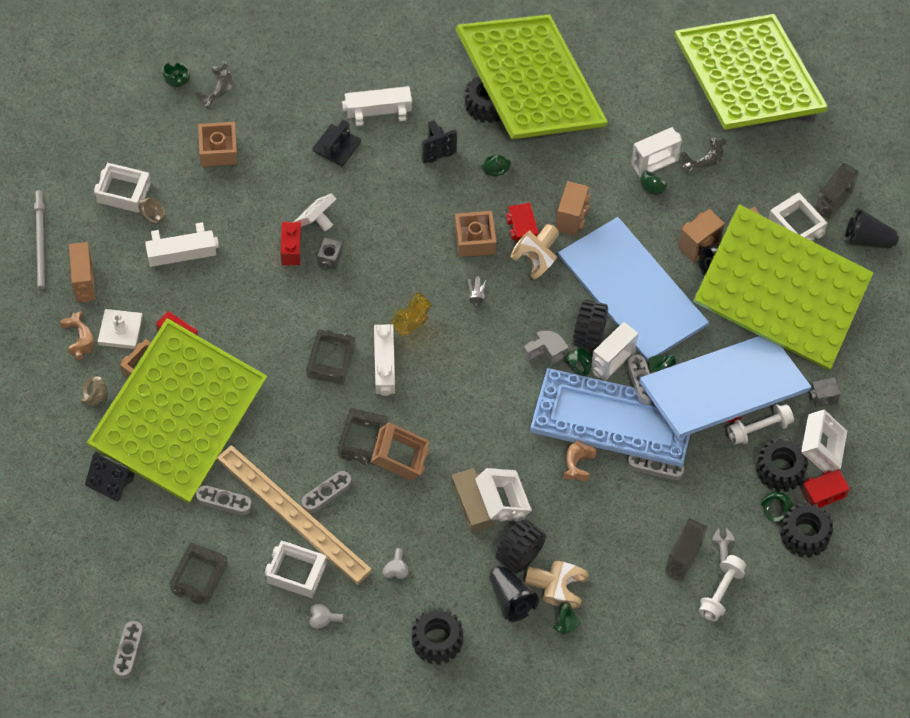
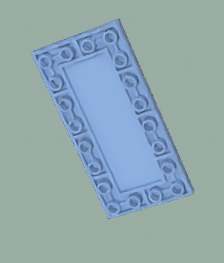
(634, 287)
(724, 385)
(605, 417)

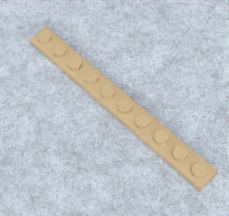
(294, 515)

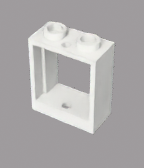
(656, 151)
(111, 171)
(792, 204)
(614, 351)
(828, 457)
(509, 480)
(285, 548)

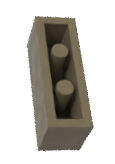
(471, 500)

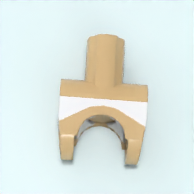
(537, 249)
(556, 581)

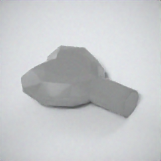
(396, 567)
(322, 616)

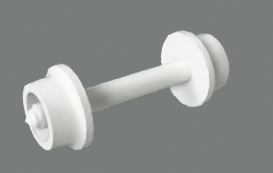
(782, 416)
(711, 608)

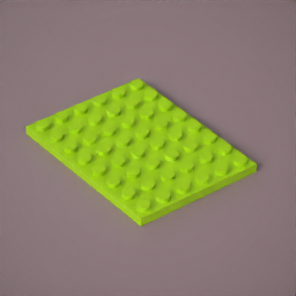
(750, 71)
(531, 76)
(783, 287)
(177, 410)

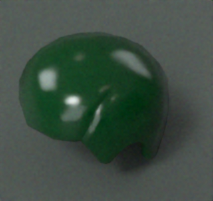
(176, 74)
(652, 183)

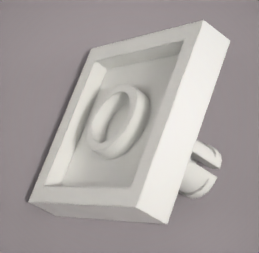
(315, 212)
(120, 329)

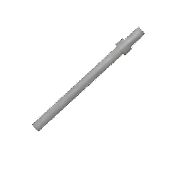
(39, 209)

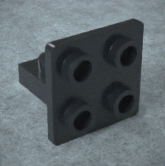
(337, 143)
(438, 143)
(108, 476)

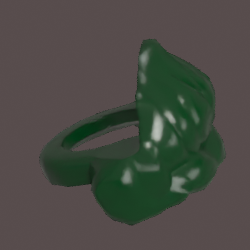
(496, 166)
(585, 358)
(660, 362)
(767, 501)
(567, 619)

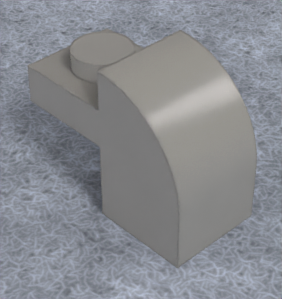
(548, 343)

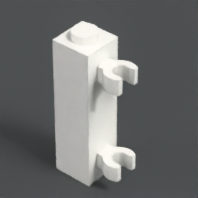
(377, 103)
(181, 247)
(384, 359)

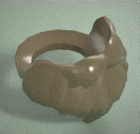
(151, 207)
(98, 394)

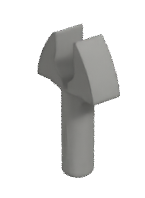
(723, 544)

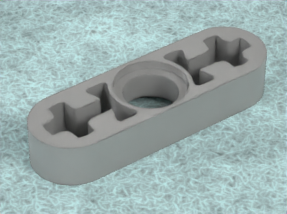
(634, 374)
(659, 473)
(341, 487)
(208, 501)
(123, 643)

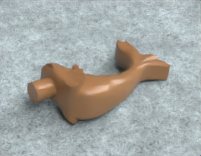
(85, 342)
(576, 452)

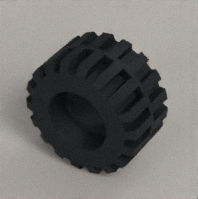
(476, 106)
(590, 324)
(780, 478)
(806, 544)
(520, 546)
(437, 651)

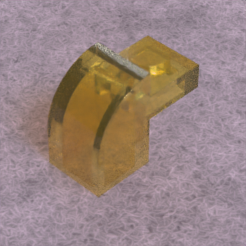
(412, 317)

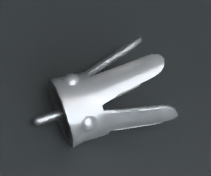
(477, 293)

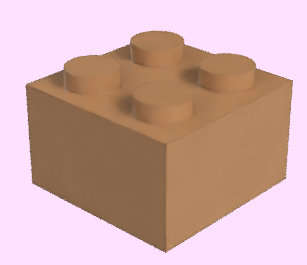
(217, 144)
(573, 208)
(703, 231)
(475, 234)

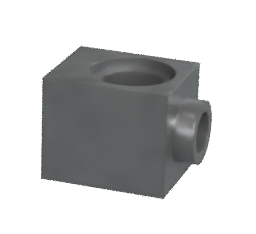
(330, 247)
(824, 392)

